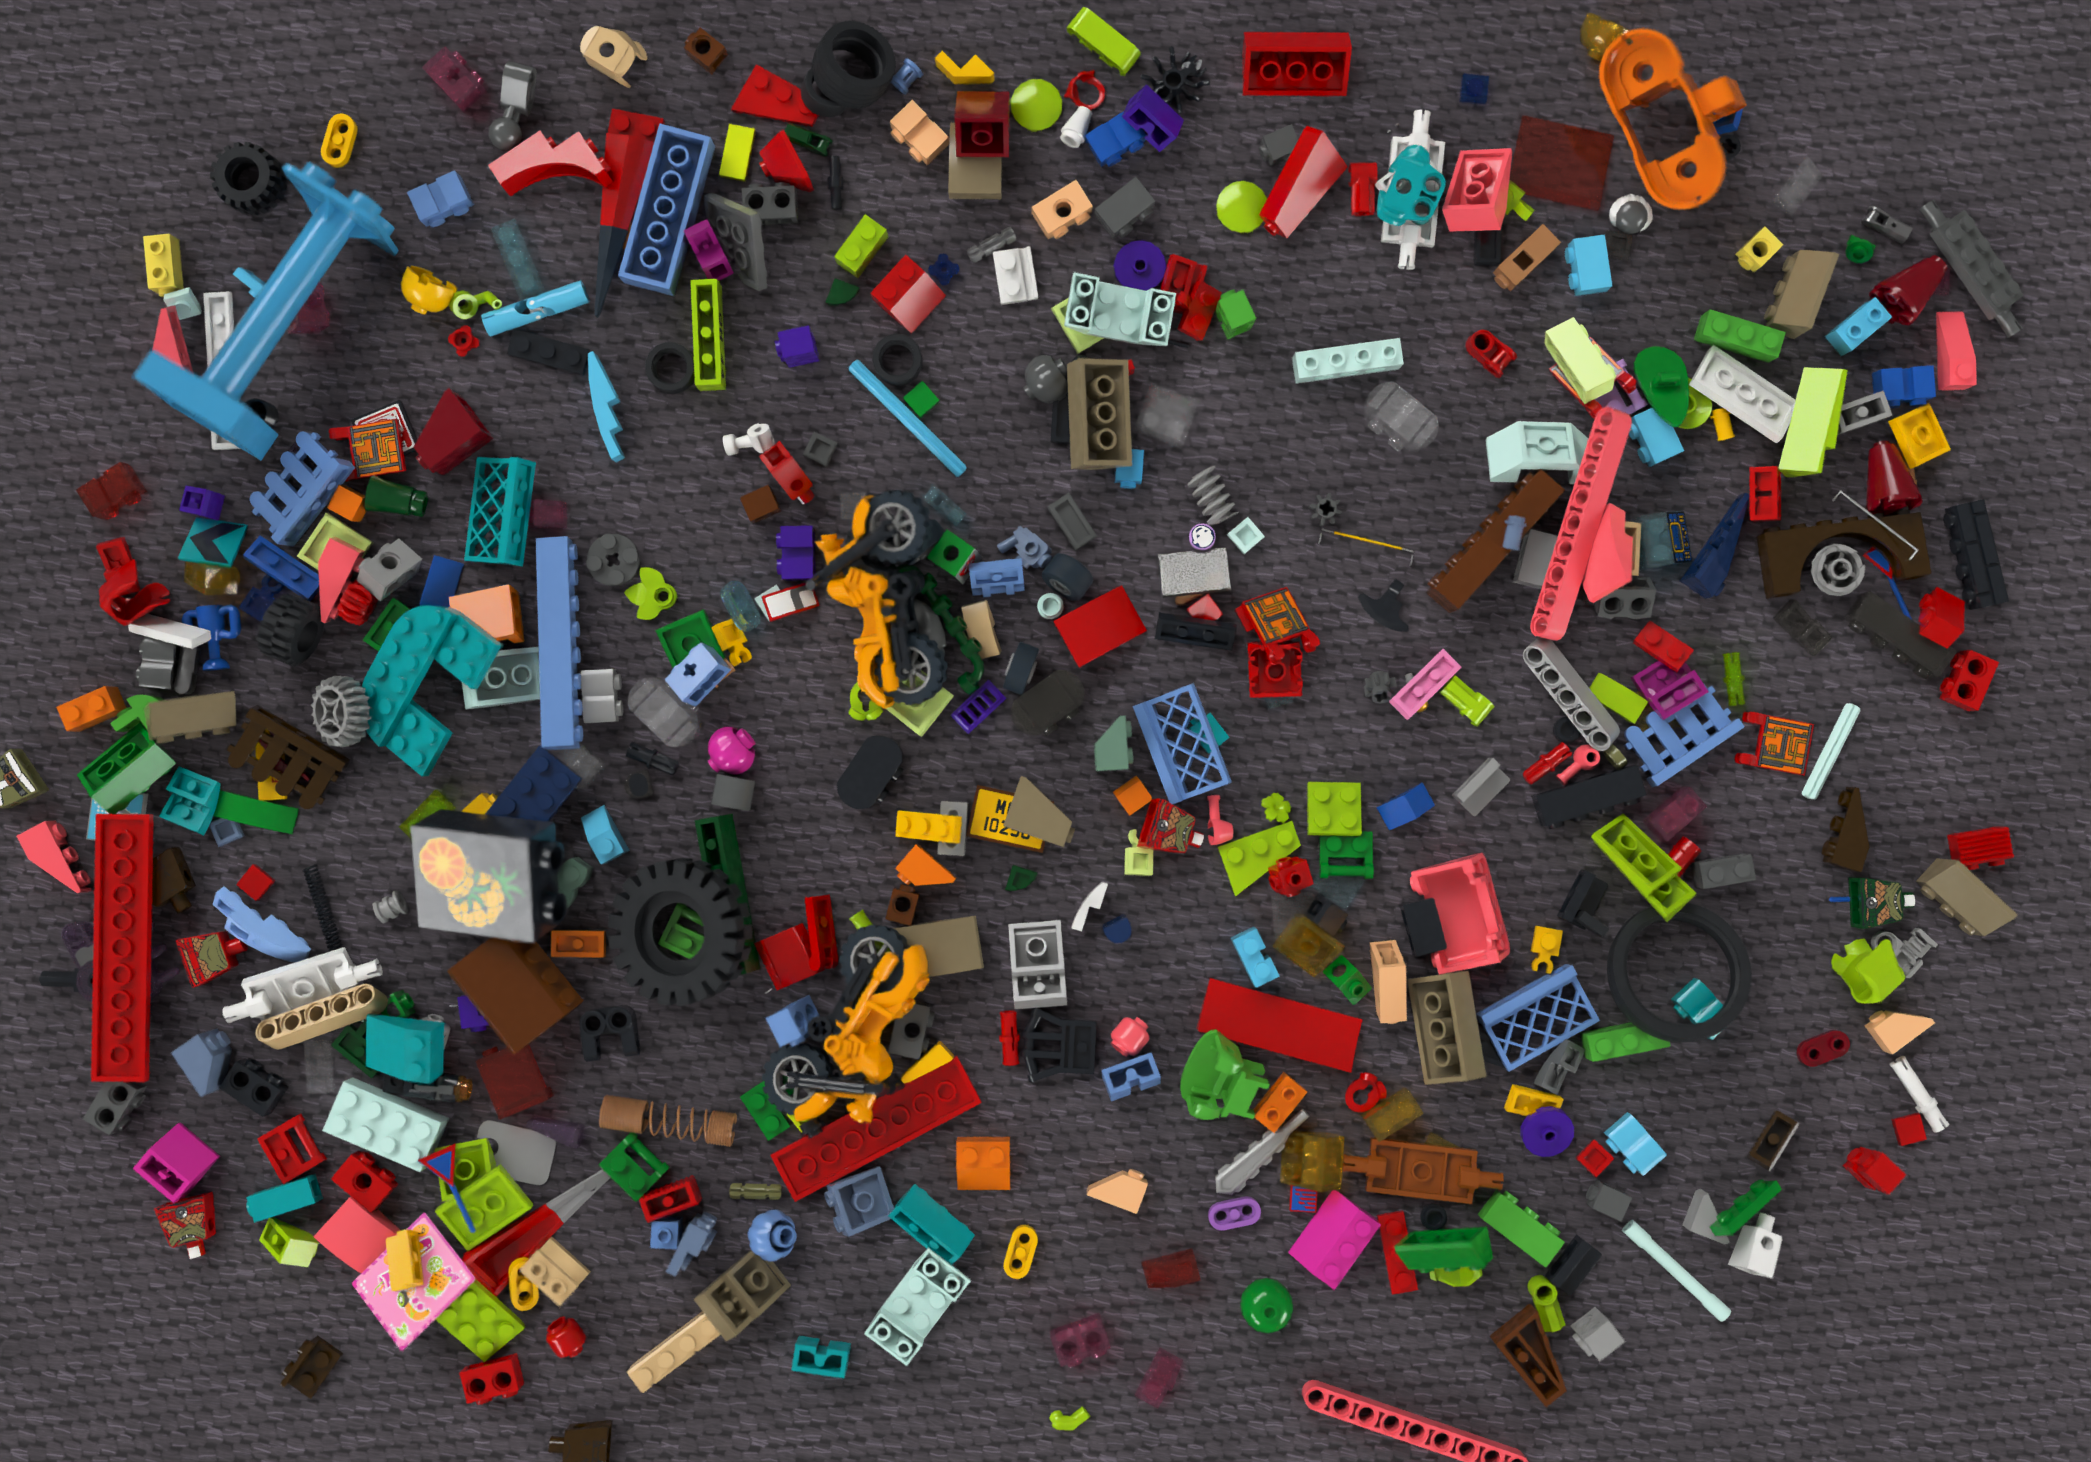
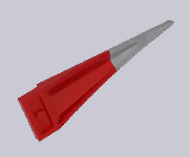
(493, 1257)

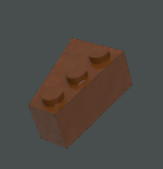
(1529, 1352)

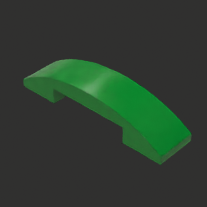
(256, 812)

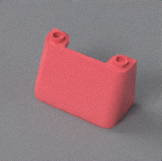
(1466, 912)

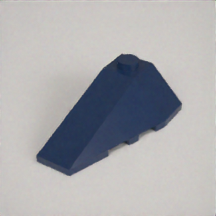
(1714, 559)

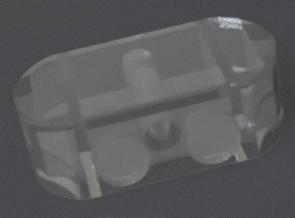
(1400, 418)
(664, 712)

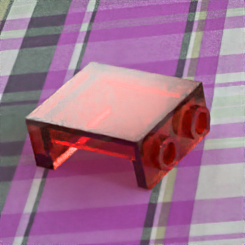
(512, 1080)

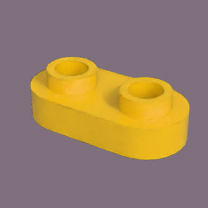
(335, 140)
(1020, 1251)
(519, 1283)

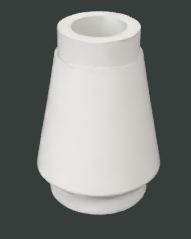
(1076, 127)

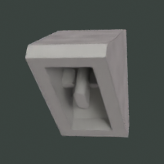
(1701, 1216)

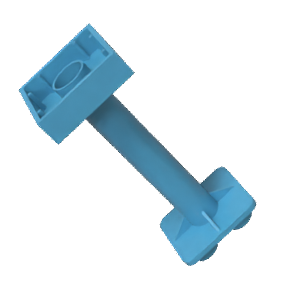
(215, 395)

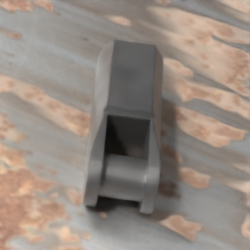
(1890, 227)
(186, 670)

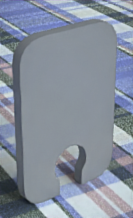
(521, 1151)

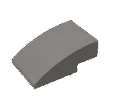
(1037, 964)

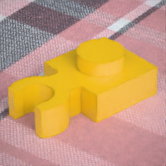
(732, 639)
(1545, 943)

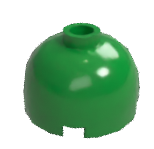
(1266, 1305)

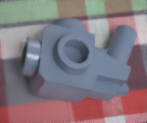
(1030, 548)

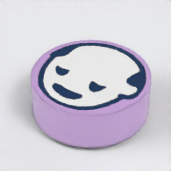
(1202, 537)

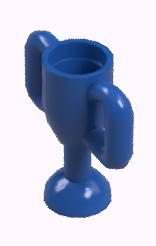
(213, 619)

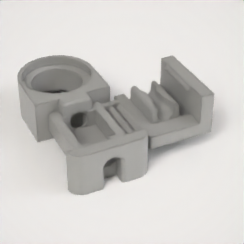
(1907, 951)

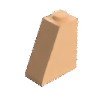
(1389, 981)

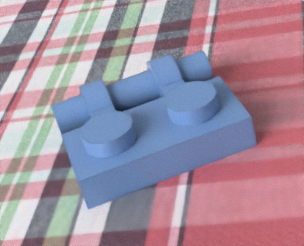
(996, 577)

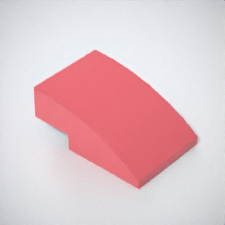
(1610, 557)
(356, 1234)

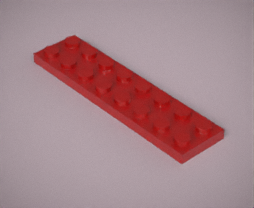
(896, 1119)

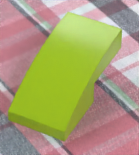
(1618, 698)

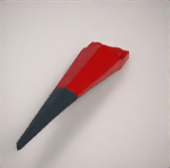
(628, 155)

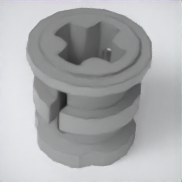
(390, 907)

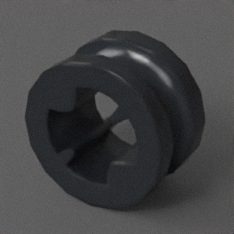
(1732, 141)

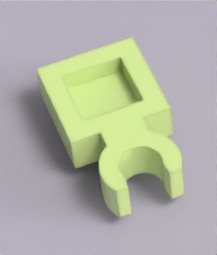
(1138, 860)

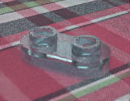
(741, 607)

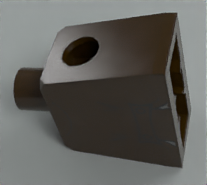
(171, 880)
(584, 1442)

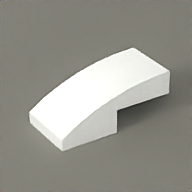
(1094, 900)

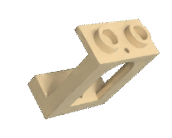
(557, 1269)

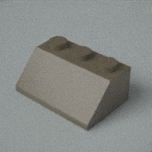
(1800, 291)
(191, 716)
(1964, 897)

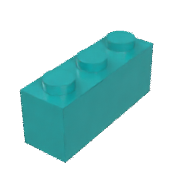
(931, 1224)

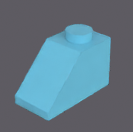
(603, 835)

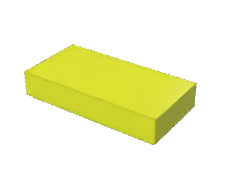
(737, 152)

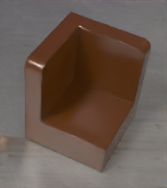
(760, 504)

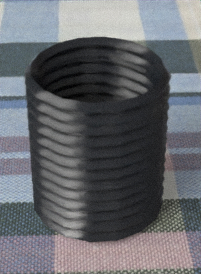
(272, 415)

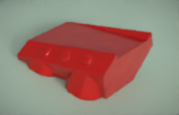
(1278, 679)
(787, 956)

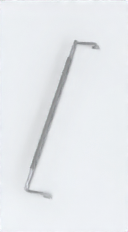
(1879, 521)

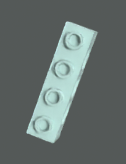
(1347, 360)

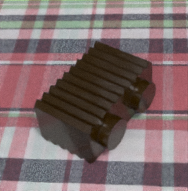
(1772, 1140)

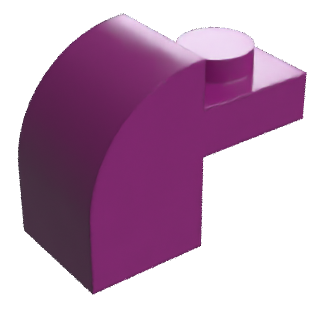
(708, 251)

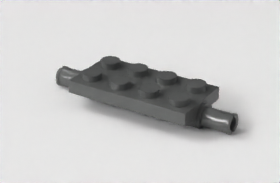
(1975, 265)

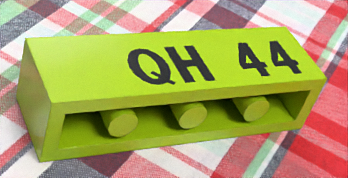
(708, 335)

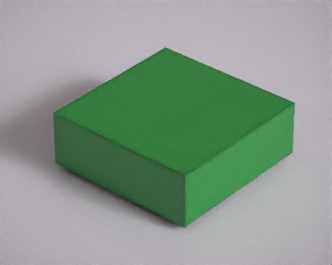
(921, 399)

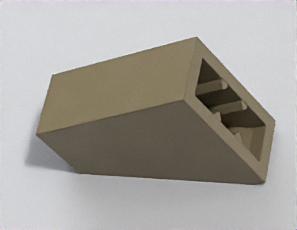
(1037, 816)

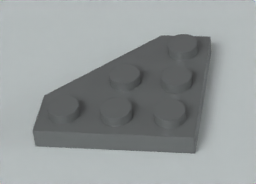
(741, 237)

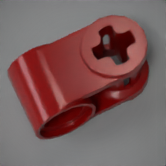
(1492, 352)

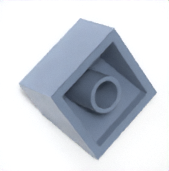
(205, 1060)

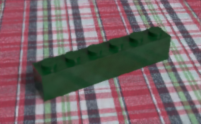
(720, 848)

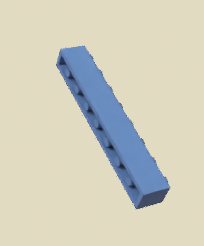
(557, 643)

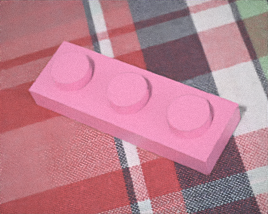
(1425, 684)

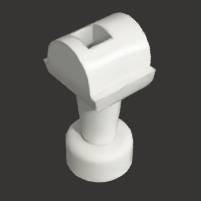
(758, 437)

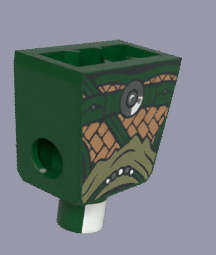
(1876, 902)

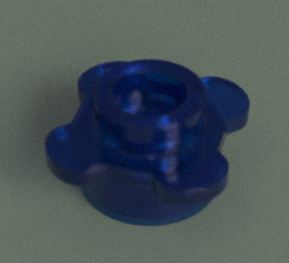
(951, 269)

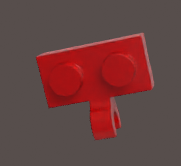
(1197, 309)

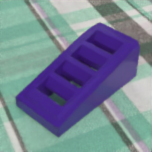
(984, 713)

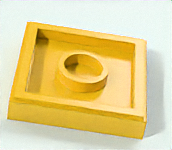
(1919, 435)

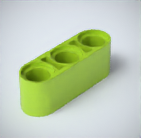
(1105, 40)

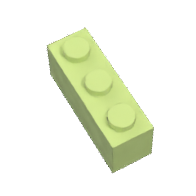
(1580, 360)

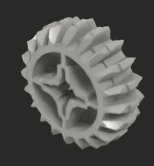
(340, 711)

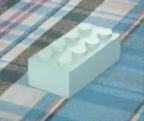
(385, 1123)

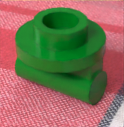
(1859, 250)

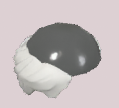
(1631, 214)

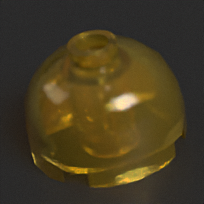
(1599, 34)

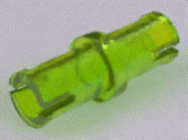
(1733, 678)

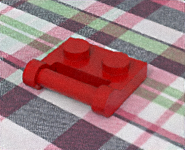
(284, 1153)

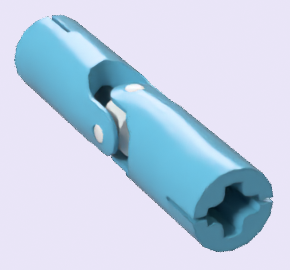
(552, 301)

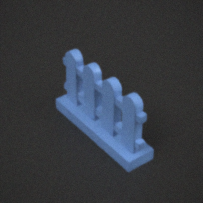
(312, 497)
(1673, 745)

